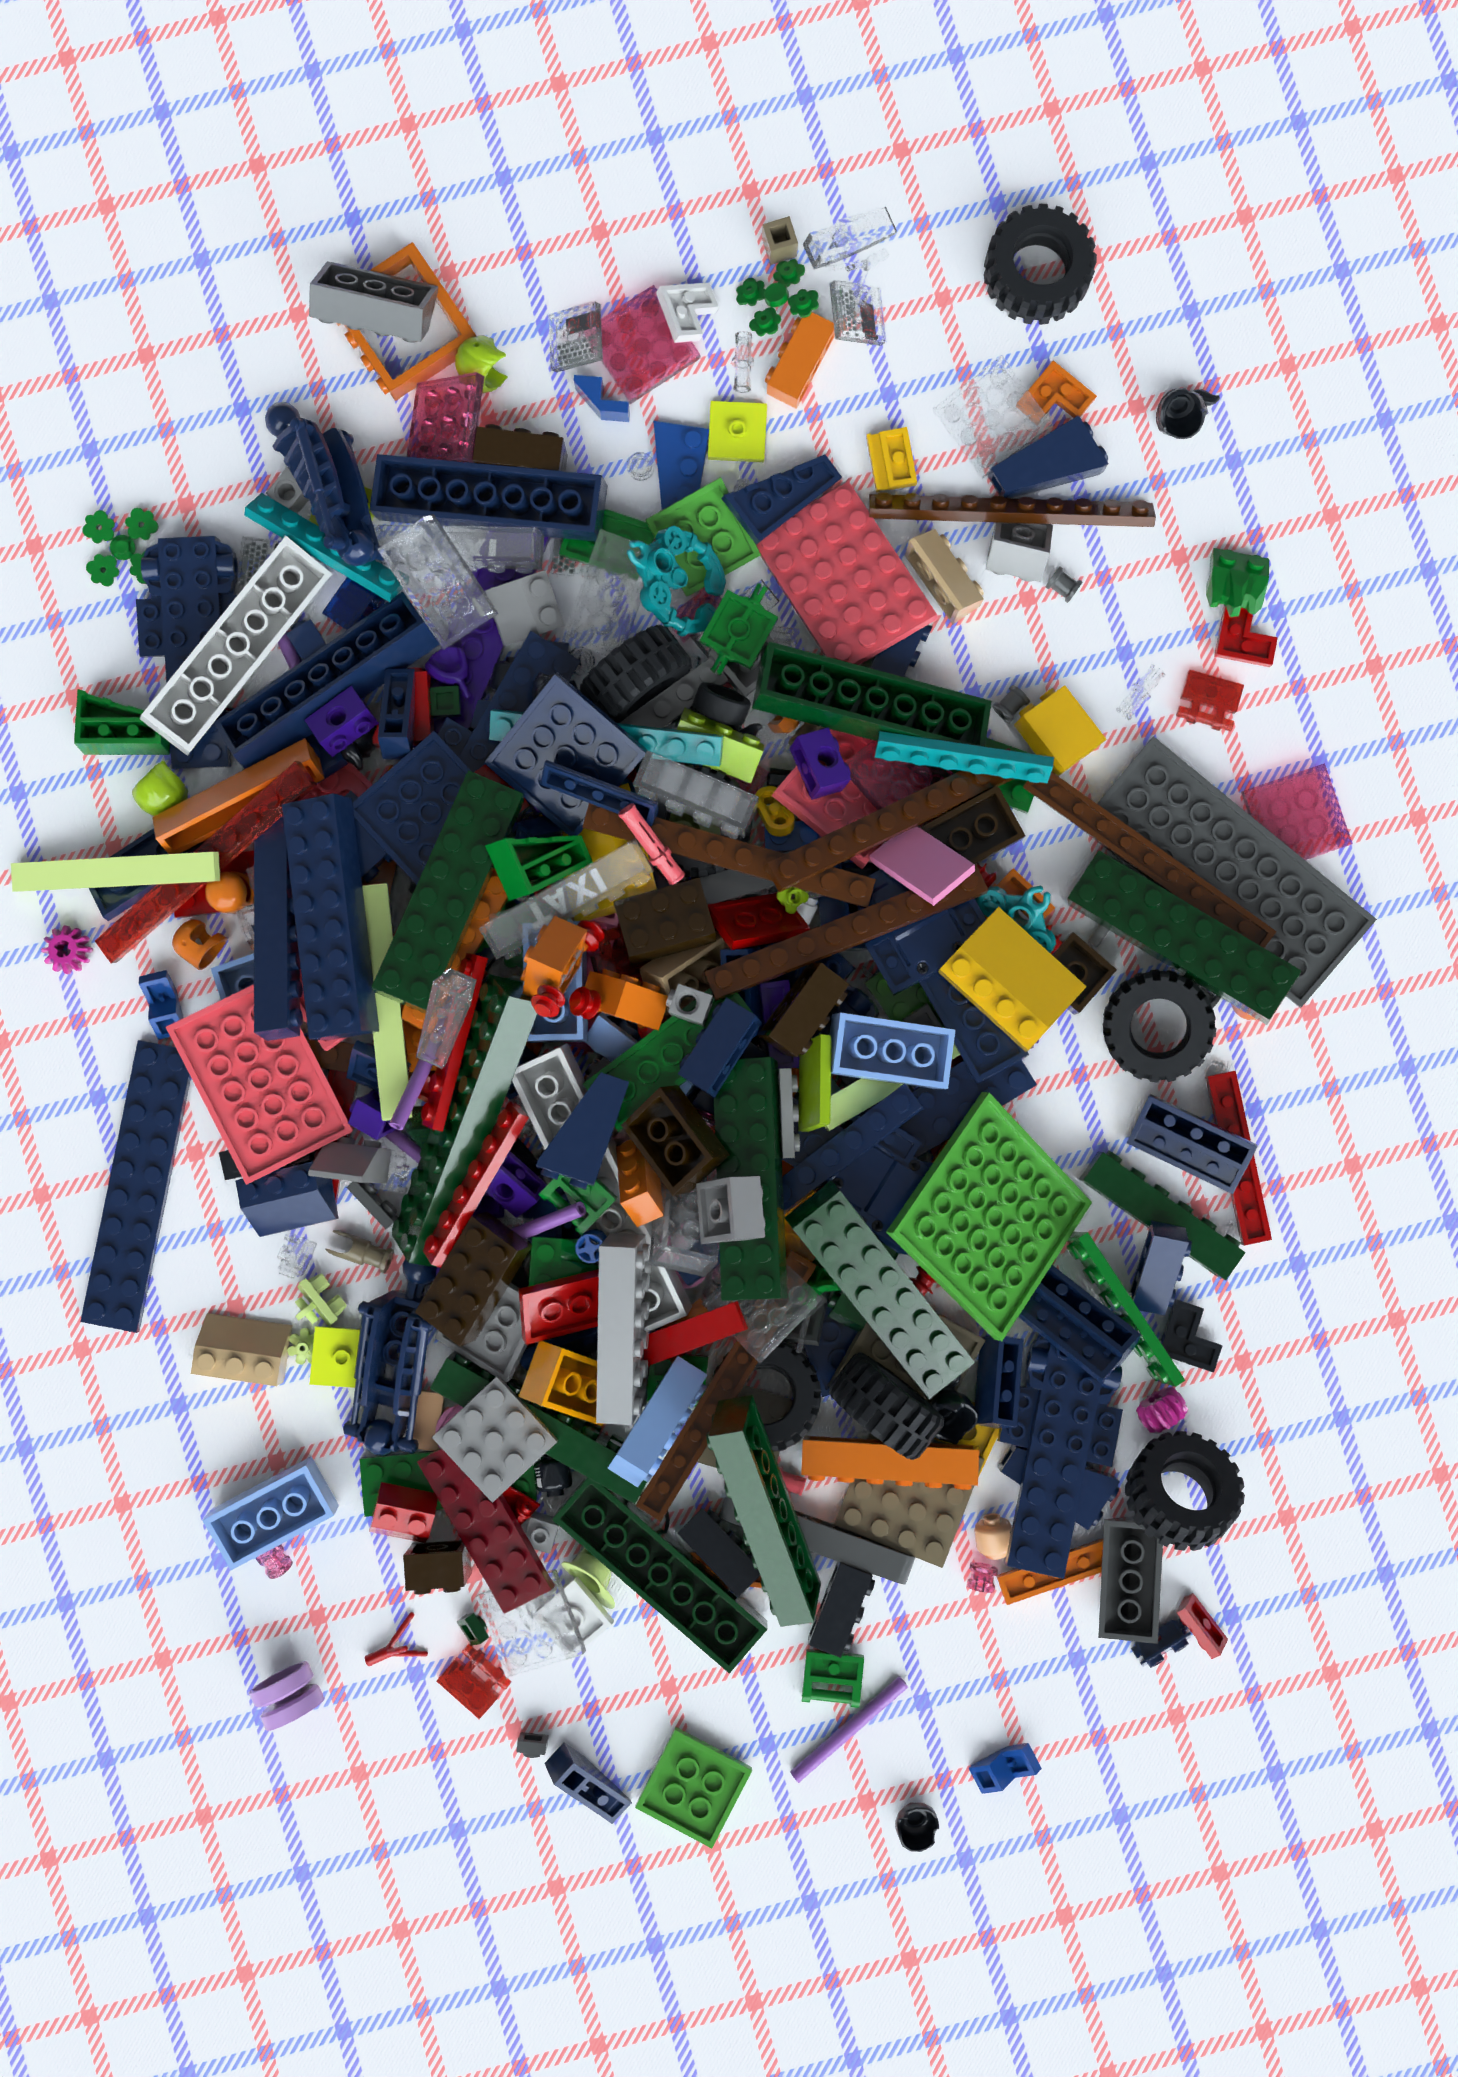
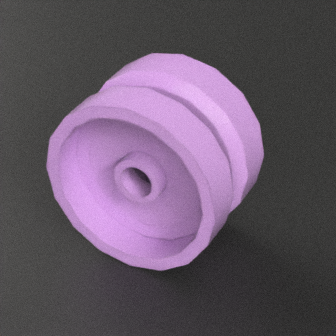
(286, 1696)

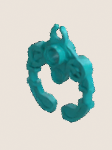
(660, 572)
(1010, 904)

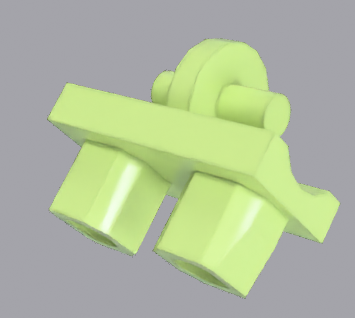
(311, 1290)

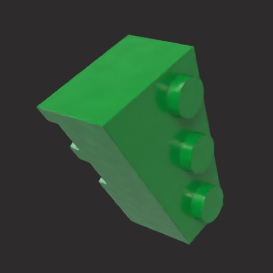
(114, 729)
(536, 862)

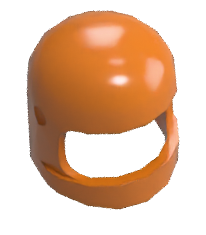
(229, 893)
(196, 954)

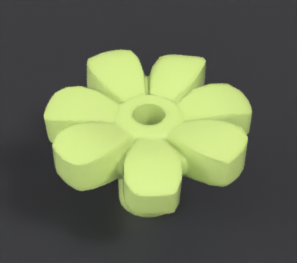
(298, 1342)

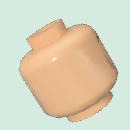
(993, 1536)

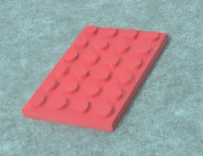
(845, 578)
(260, 1093)

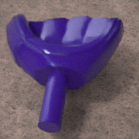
(450, 667)

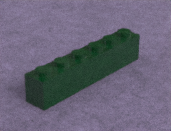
(1148, 1203)

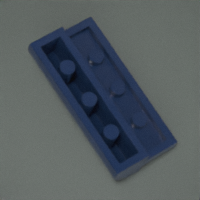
(1192, 1143)
(1079, 1325)

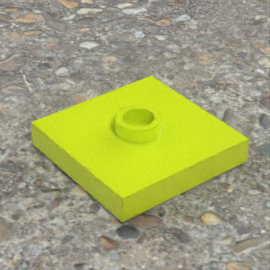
(737, 431)
(334, 1356)

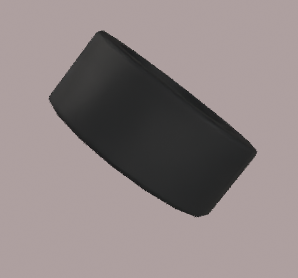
(721, 703)

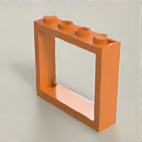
(435, 362)

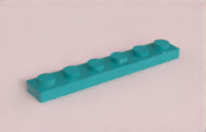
(308, 536)
(964, 757)

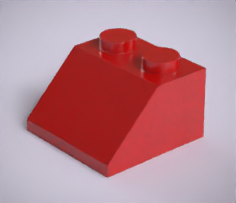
(403, 1512)

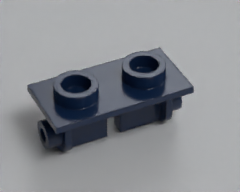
(1171, 1637)

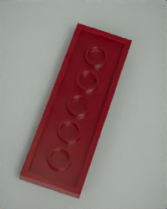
(488, 1533)

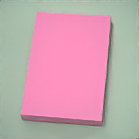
(922, 864)

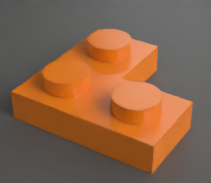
(1061, 388)

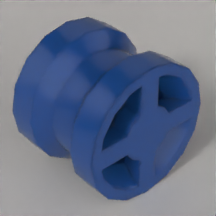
(586, 1249)

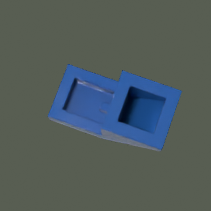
(592, 390)
(162, 1001)
(1003, 1766)

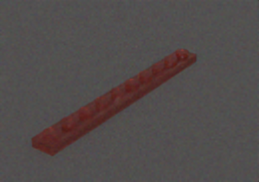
(228, 841)

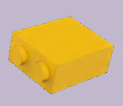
(1059, 729)

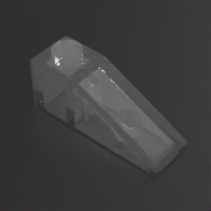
(444, 1016)

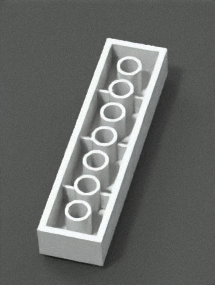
(235, 646)

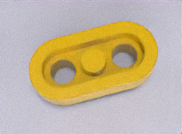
(775, 813)

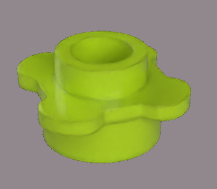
(791, 904)

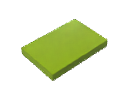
(815, 1085)

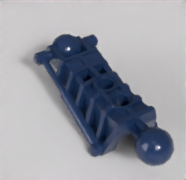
(330, 480)
(379, 1339)

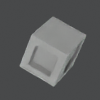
(281, 485)
(701, 1011)
(542, 1532)

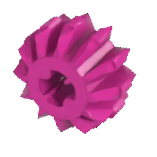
(59, 957)
(1162, 1410)

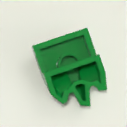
(1237, 581)
(555, 1260)

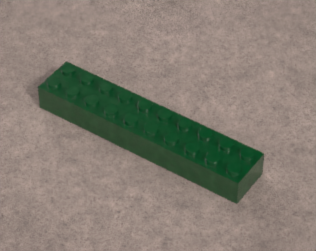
(484, 1076)

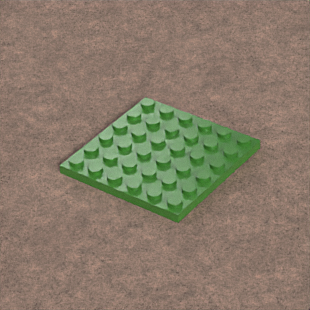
(990, 1216)

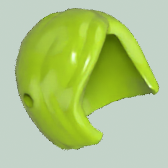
(479, 356)
(159, 790)

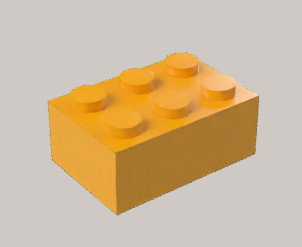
(562, 1382)

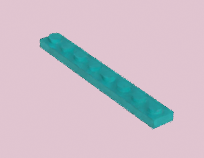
(668, 743)

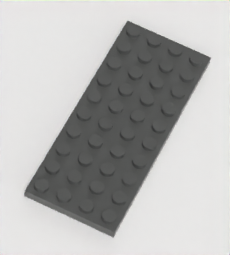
(1241, 859)

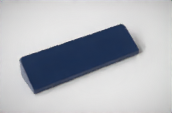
(596, 791)

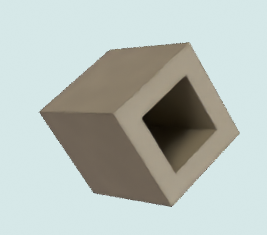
(779, 240)

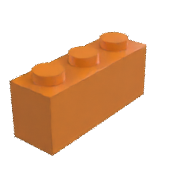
(800, 359)
(638, 1185)

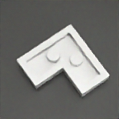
(681, 307)

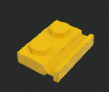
(891, 459)

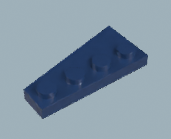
(775, 500)

